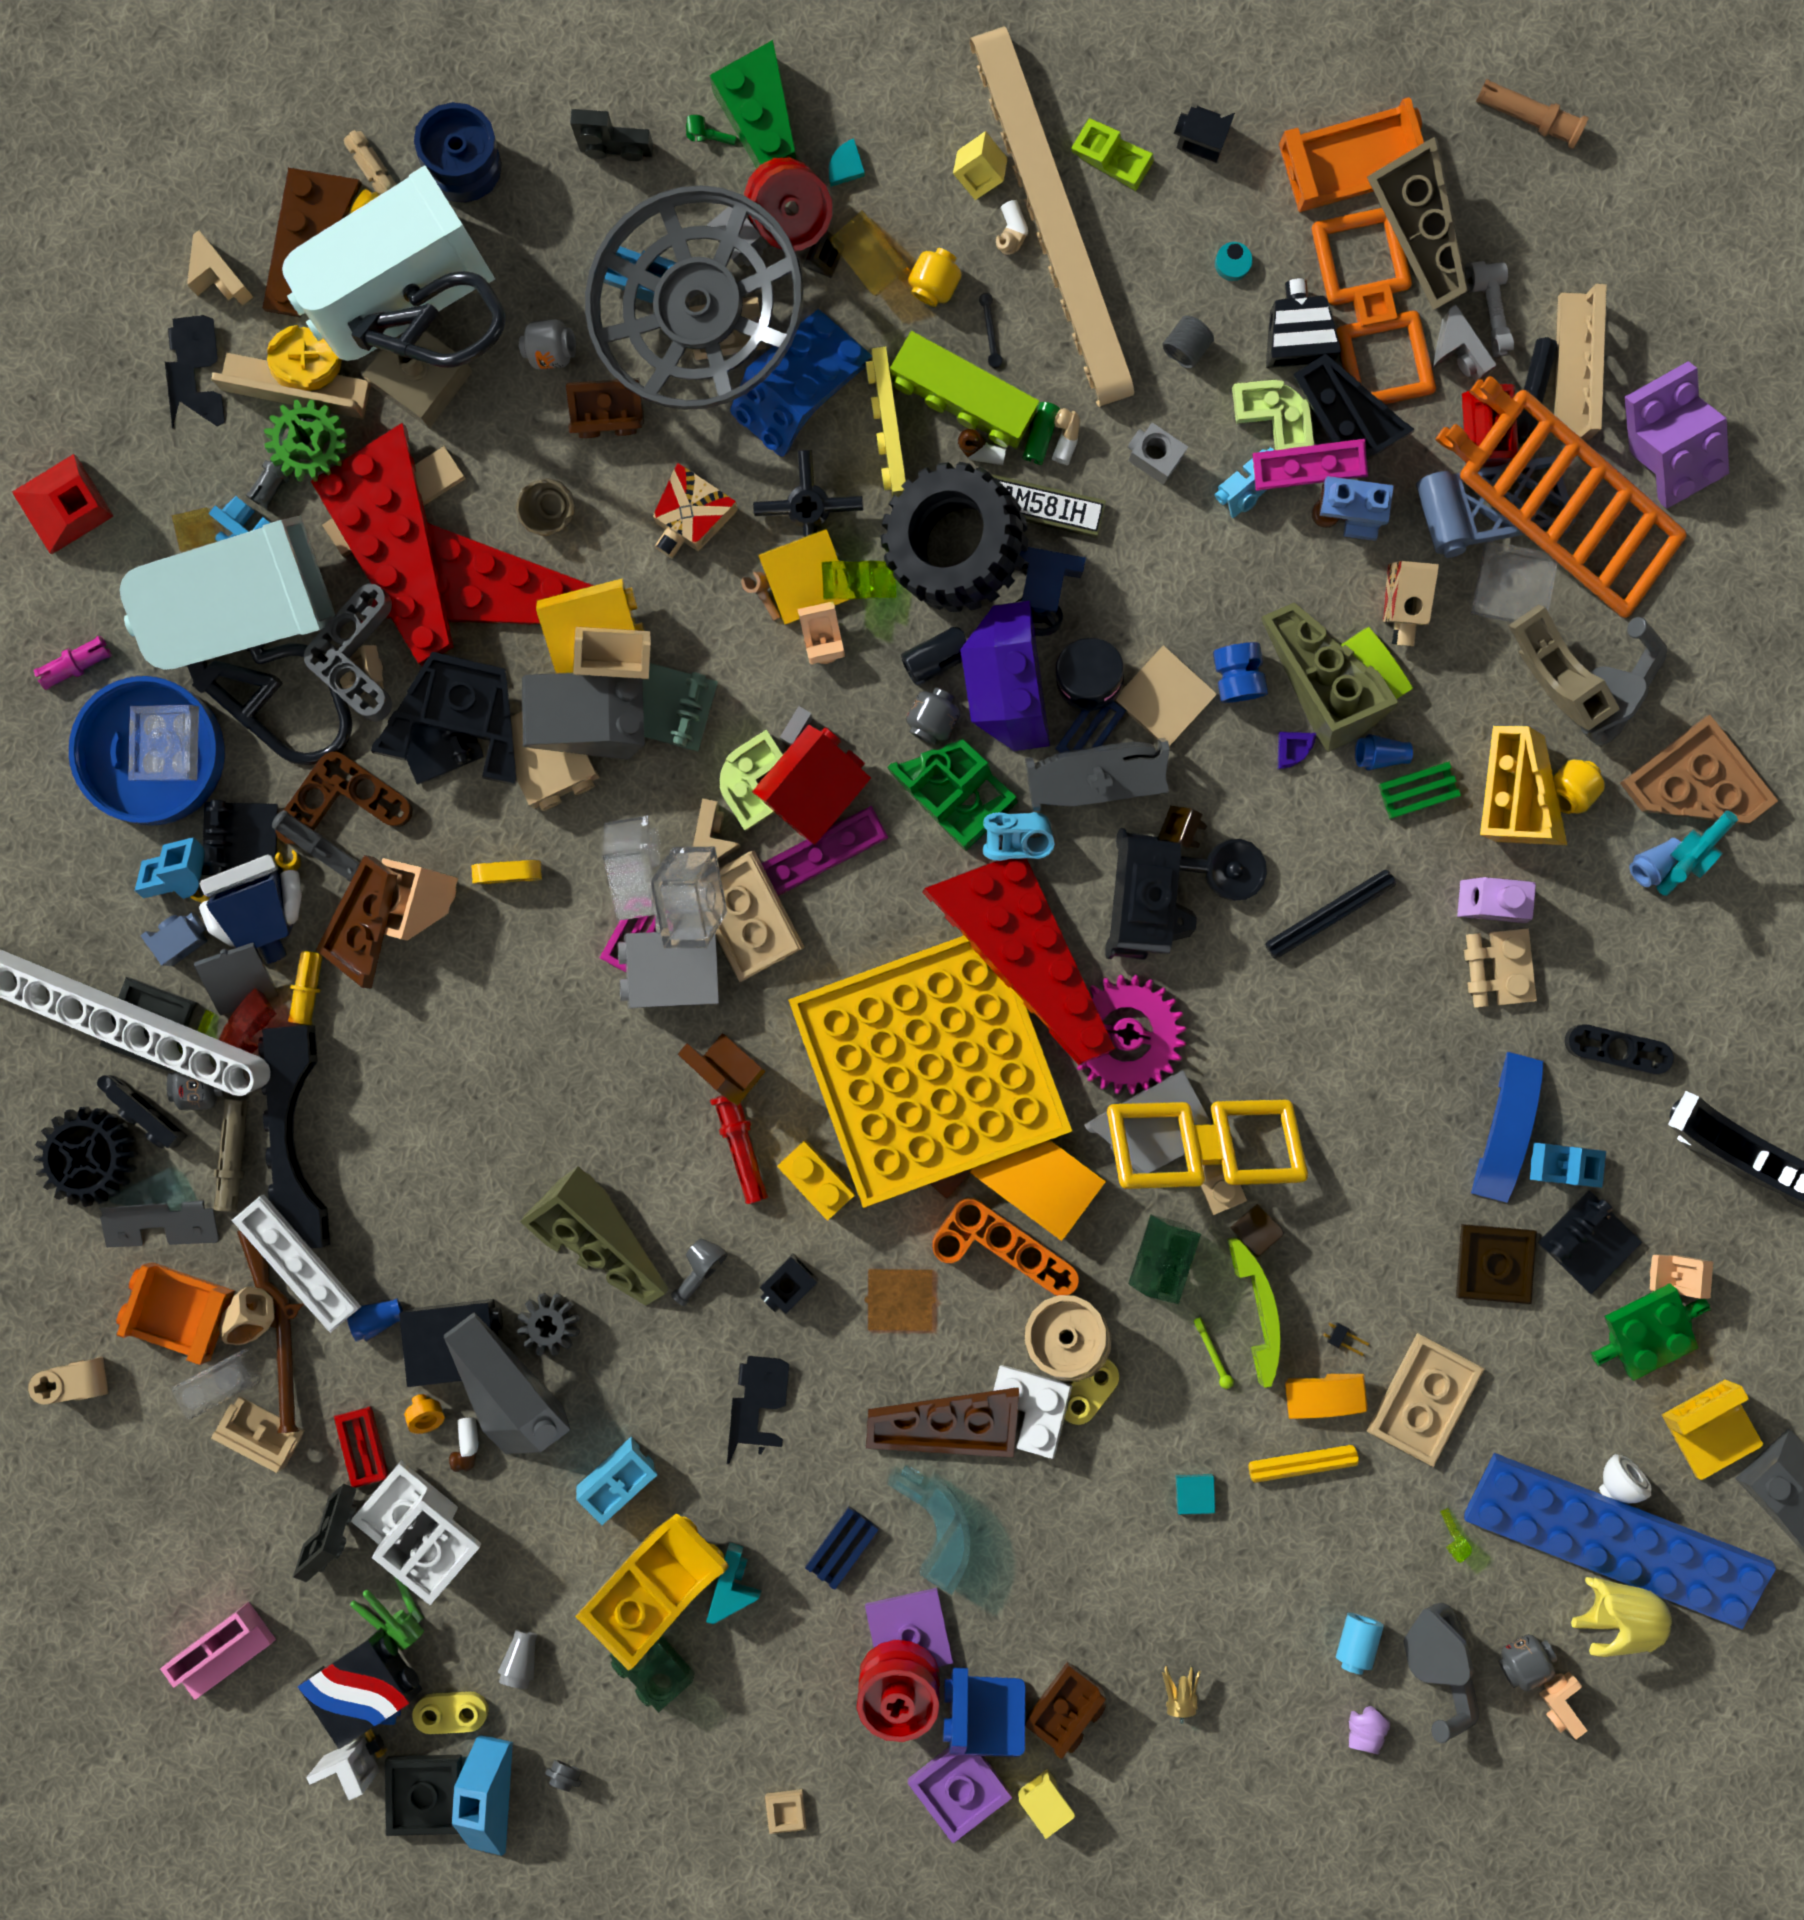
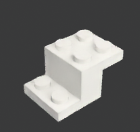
(415, 1532)

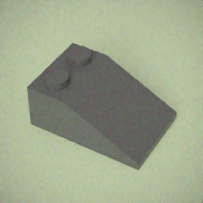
(583, 714)

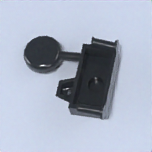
(1147, 889)

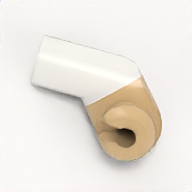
(1015, 231)
(1068, 439)

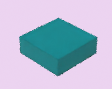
(1195, 1494)

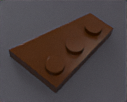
(360, 921)

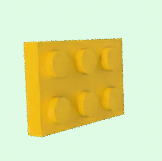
(652, 1589)

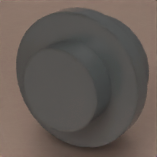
(564, 1776)

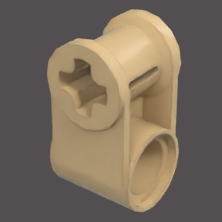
(73, 1381)

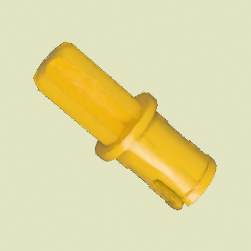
(305, 988)

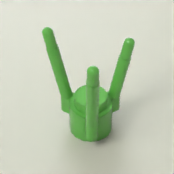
(401, 1627)

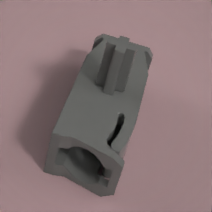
(1098, 774)

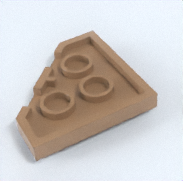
(1700, 778)

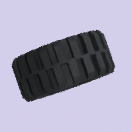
(923, 506)

